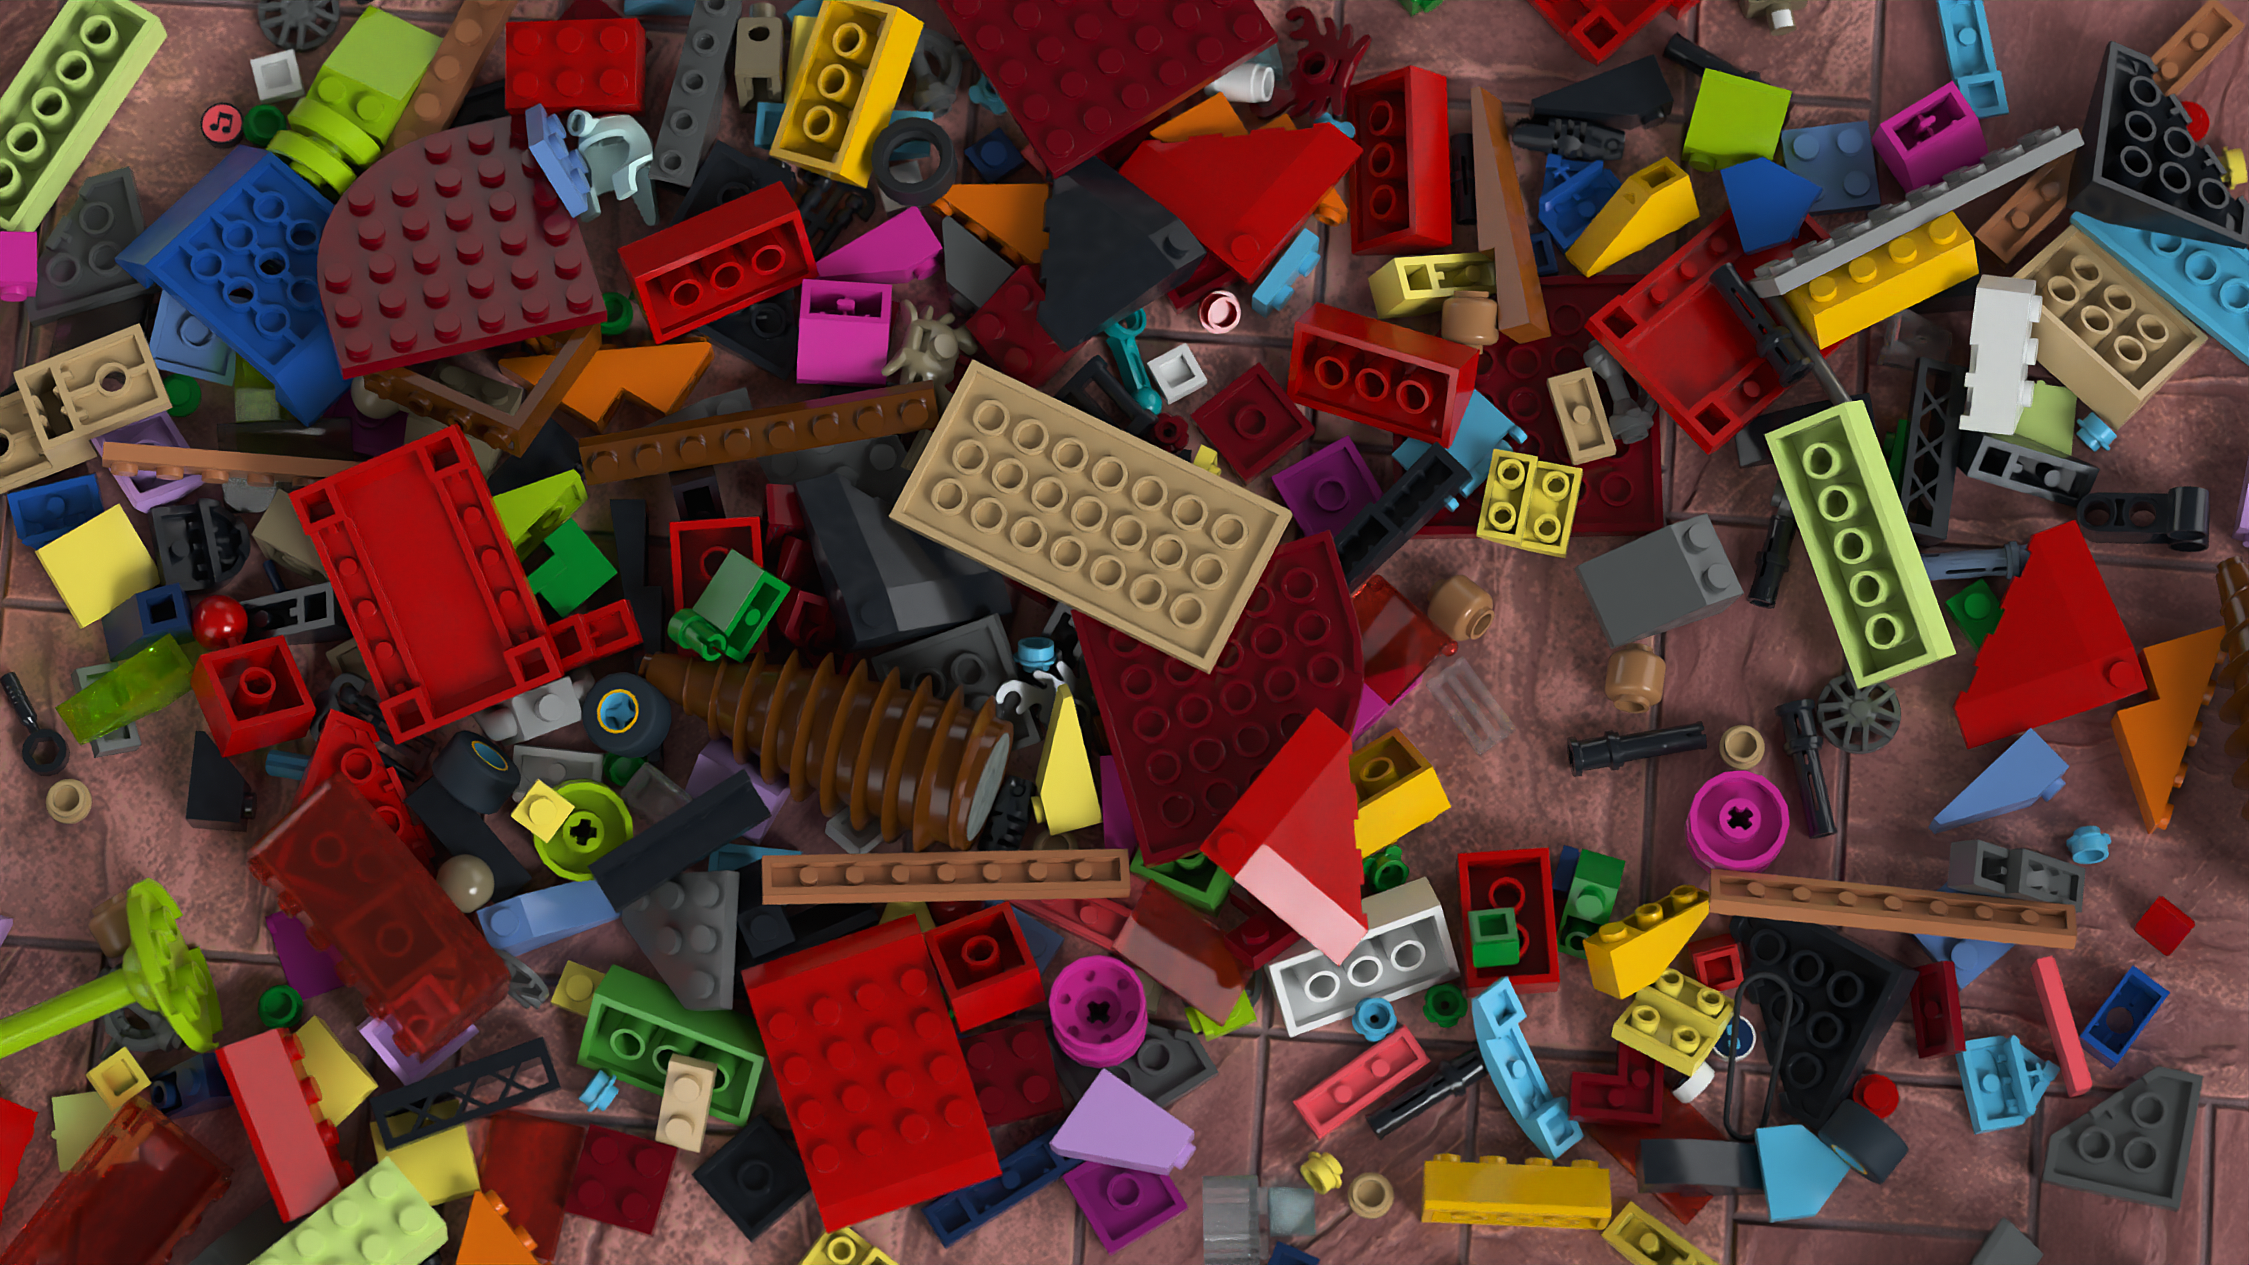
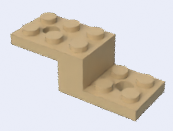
(66, 407)

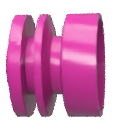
(1098, 986)

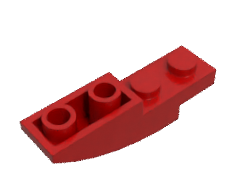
(595, 634)

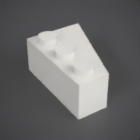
(2001, 354)

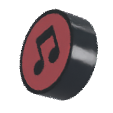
(222, 125)

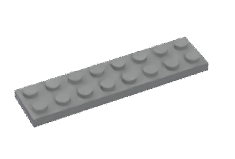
(1919, 208)

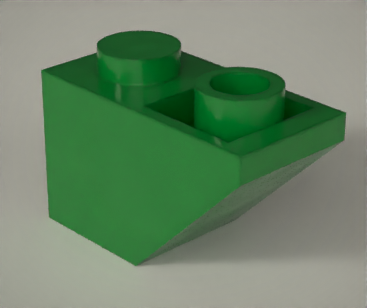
(1589, 900)

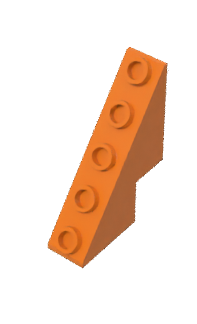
(1218, 116)
(1002, 215)
(648, 376)
(2157, 732)
(491, 1238)

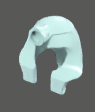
(617, 160)

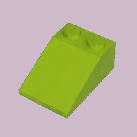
(375, 72)
(1734, 121)
(539, 509)

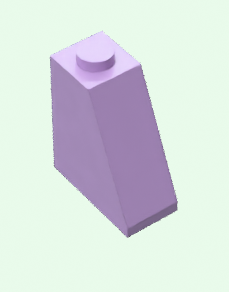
(1123, 1130)

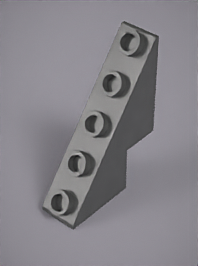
(697, 92)

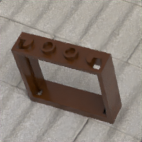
(481, 420)

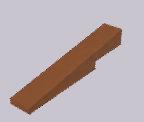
(1503, 224)

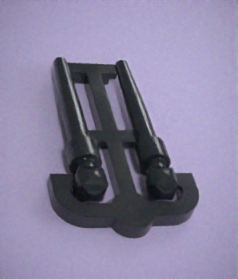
(843, 216)
(351, 695)

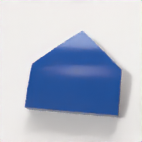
(1573, 197)
(1767, 203)
(54, 508)

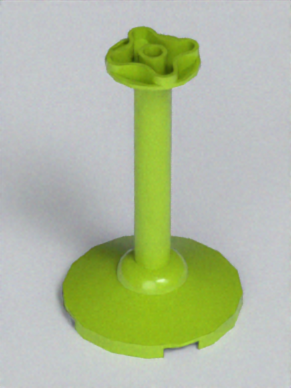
(154, 972)

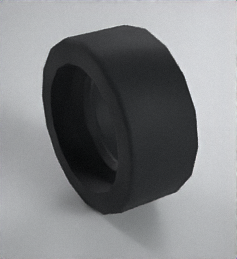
(906, 131)

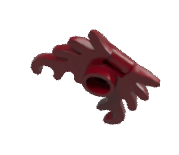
(1322, 69)

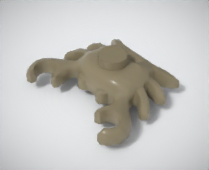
(930, 350)

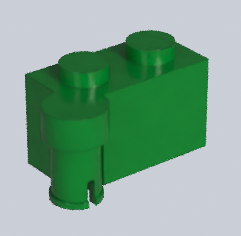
(730, 610)

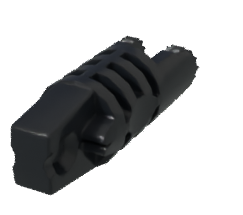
(1569, 138)
(1008, 816)

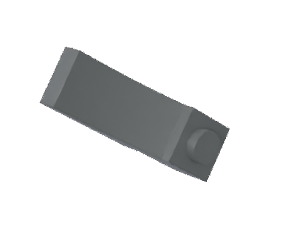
(2014, 874)

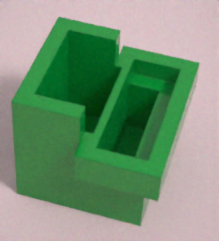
(571, 573)

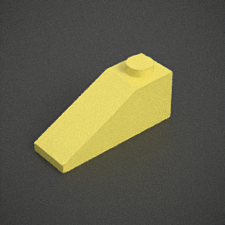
(1424, 282)
(1064, 776)
(1649, 1241)

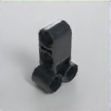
(2179, 520)

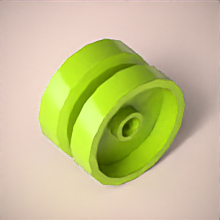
(324, 148)
(608, 822)

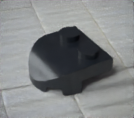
(198, 545)

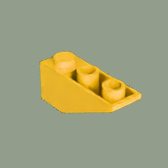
(1638, 214)
(1641, 946)

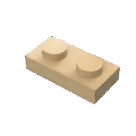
(1581, 416)
(686, 1102)

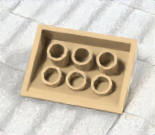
(2105, 328)

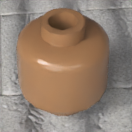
(1470, 319)
(1460, 607)
(1635, 678)
(111, 926)

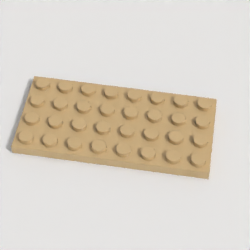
(1091, 516)

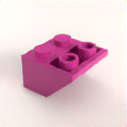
(1931, 139)
(844, 333)

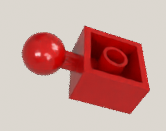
(246, 690)
(982, 961)

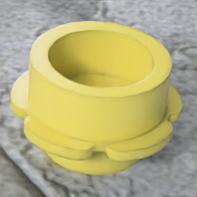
(2235, 165)
(1322, 1172)

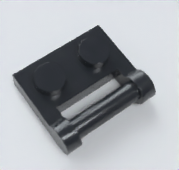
(1096, 370)

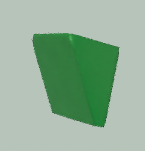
(1493, 937)

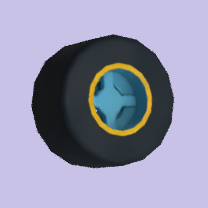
(614, 703)
(476, 772)
(1863, 1141)

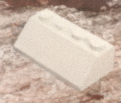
(1398, 956)

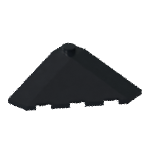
(2143, 163)
(1107, 252)
(764, 331)
(885, 577)
(1840, 1009)

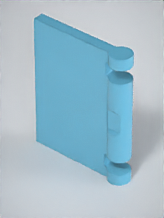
(1473, 445)

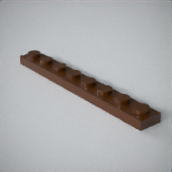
(759, 432)

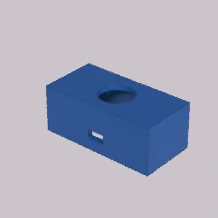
(2141, 998)

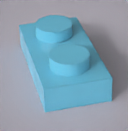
(1276, 287)

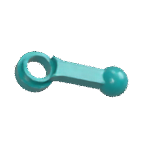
(1130, 363)

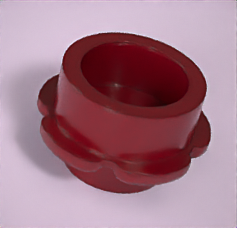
(1179, 437)

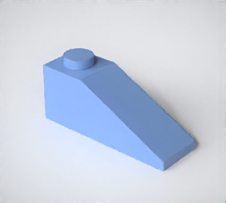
(2010, 783)
(545, 916)

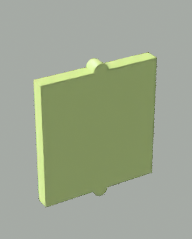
(2050, 417)
(77, 1124)

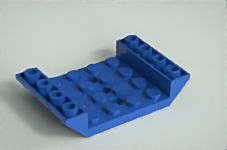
(218, 242)

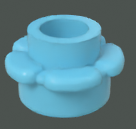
(2095, 433)
(1035, 653)
(2088, 845)
(1380, 1008)
(599, 1091)

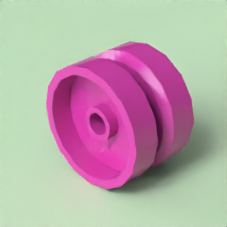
(1743, 799)

